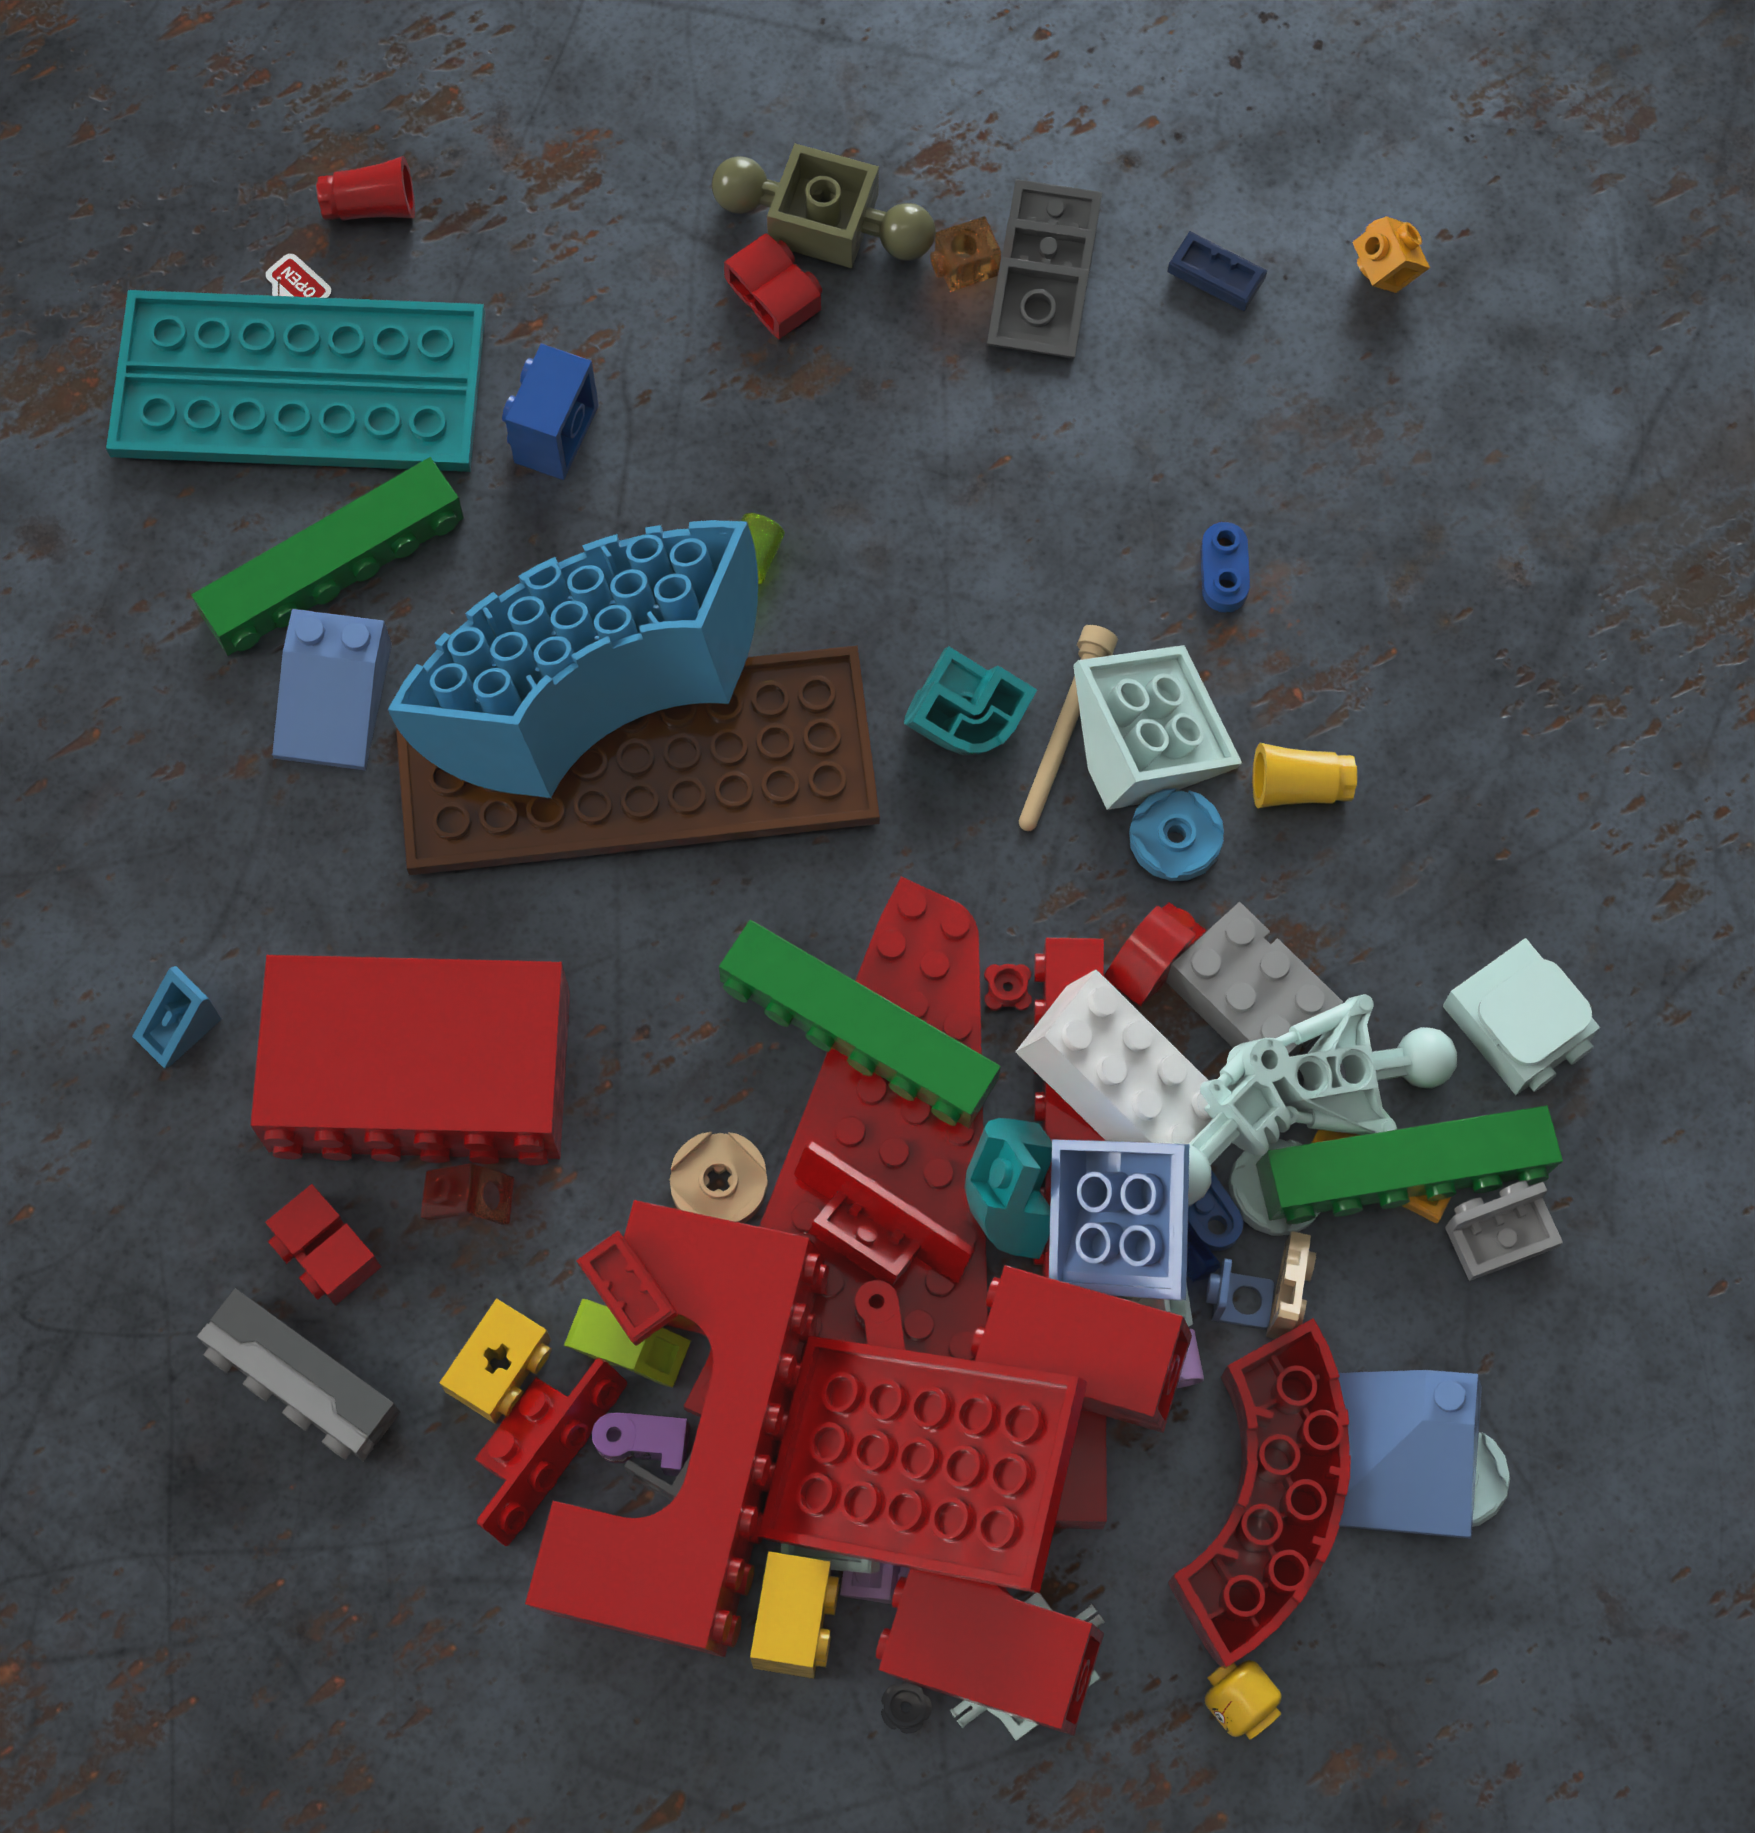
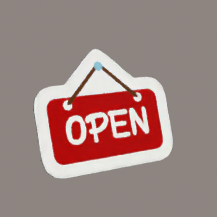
(294, 278)

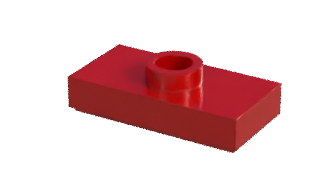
(627, 1288)

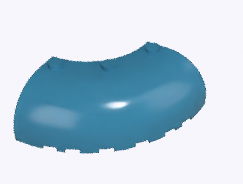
(583, 654)

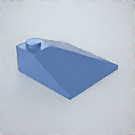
(1120, 1217)
(1412, 1451)

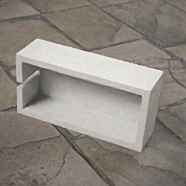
(1116, 1066)

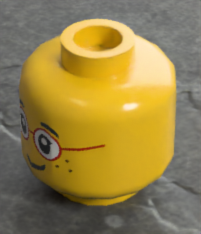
(1243, 1699)

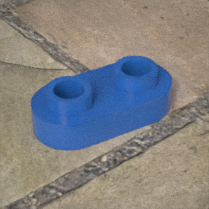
(1225, 564)
(1220, 1207)

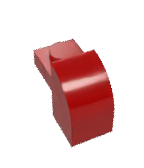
(1150, 950)

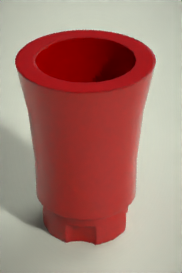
(368, 192)

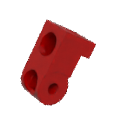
(879, 1314)

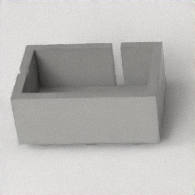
(1246, 983)

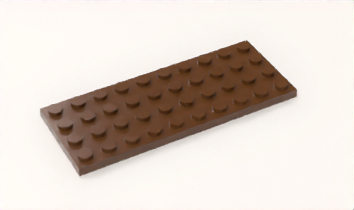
(768, 763)

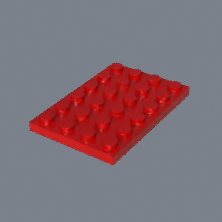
(924, 1461)

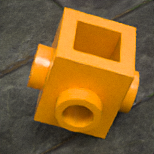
(1390, 254)

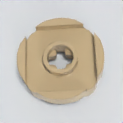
(719, 1153)

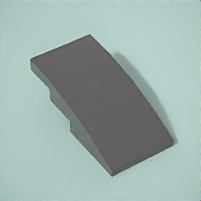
(1044, 269)

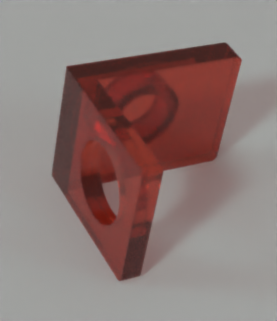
(460, 1192)

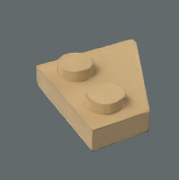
(1295, 1268)

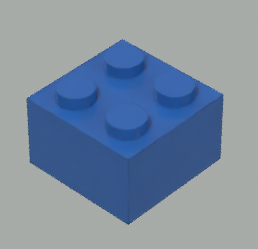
(551, 411)

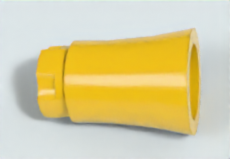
(1301, 776)

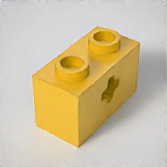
(498, 1334)

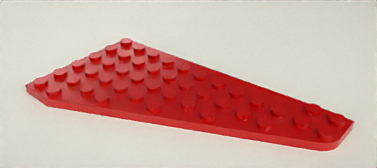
(930, 966)

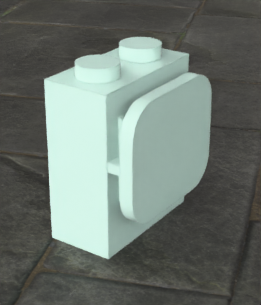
(1523, 1017)

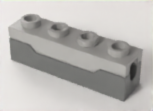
(298, 1375)

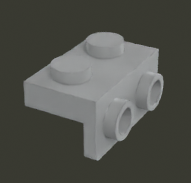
(1502, 1230)

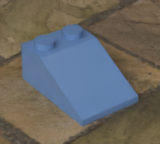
(330, 688)

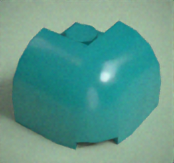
(968, 705)
(1006, 1183)

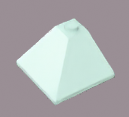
(1149, 725)

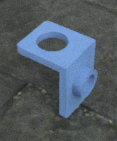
(1221, 1291)

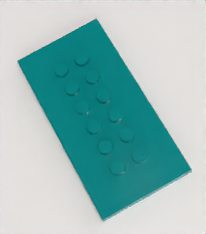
(297, 380)

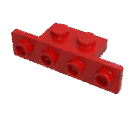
(875, 1225)
(539, 1443)

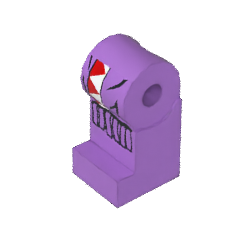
(641, 1436)

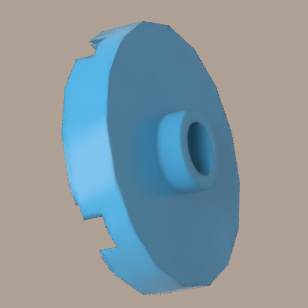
(1180, 813)

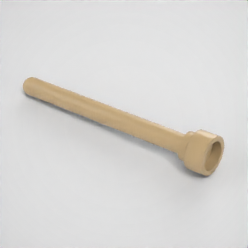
(1093, 643)

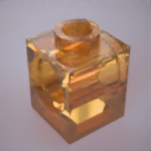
(969, 238)

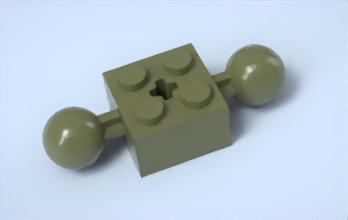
(824, 206)

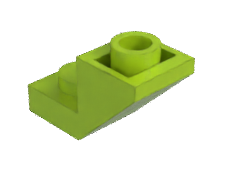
(599, 1335)

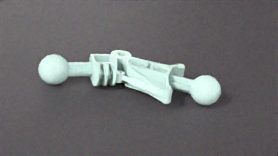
(1263, 1096)

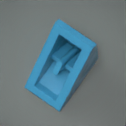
(175, 1018)

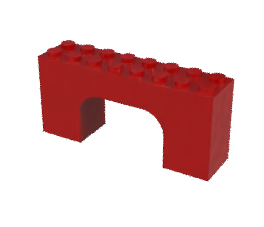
(688, 1565)
(973, 1634)

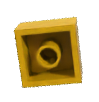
(792, 1615)

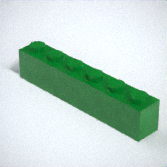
(329, 556)
(858, 1024)
(1407, 1164)

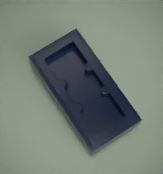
(1217, 271)

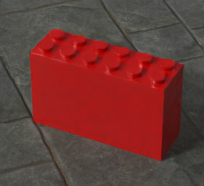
(411, 1058)

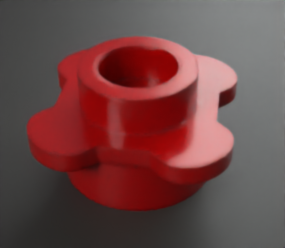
(1004, 974)

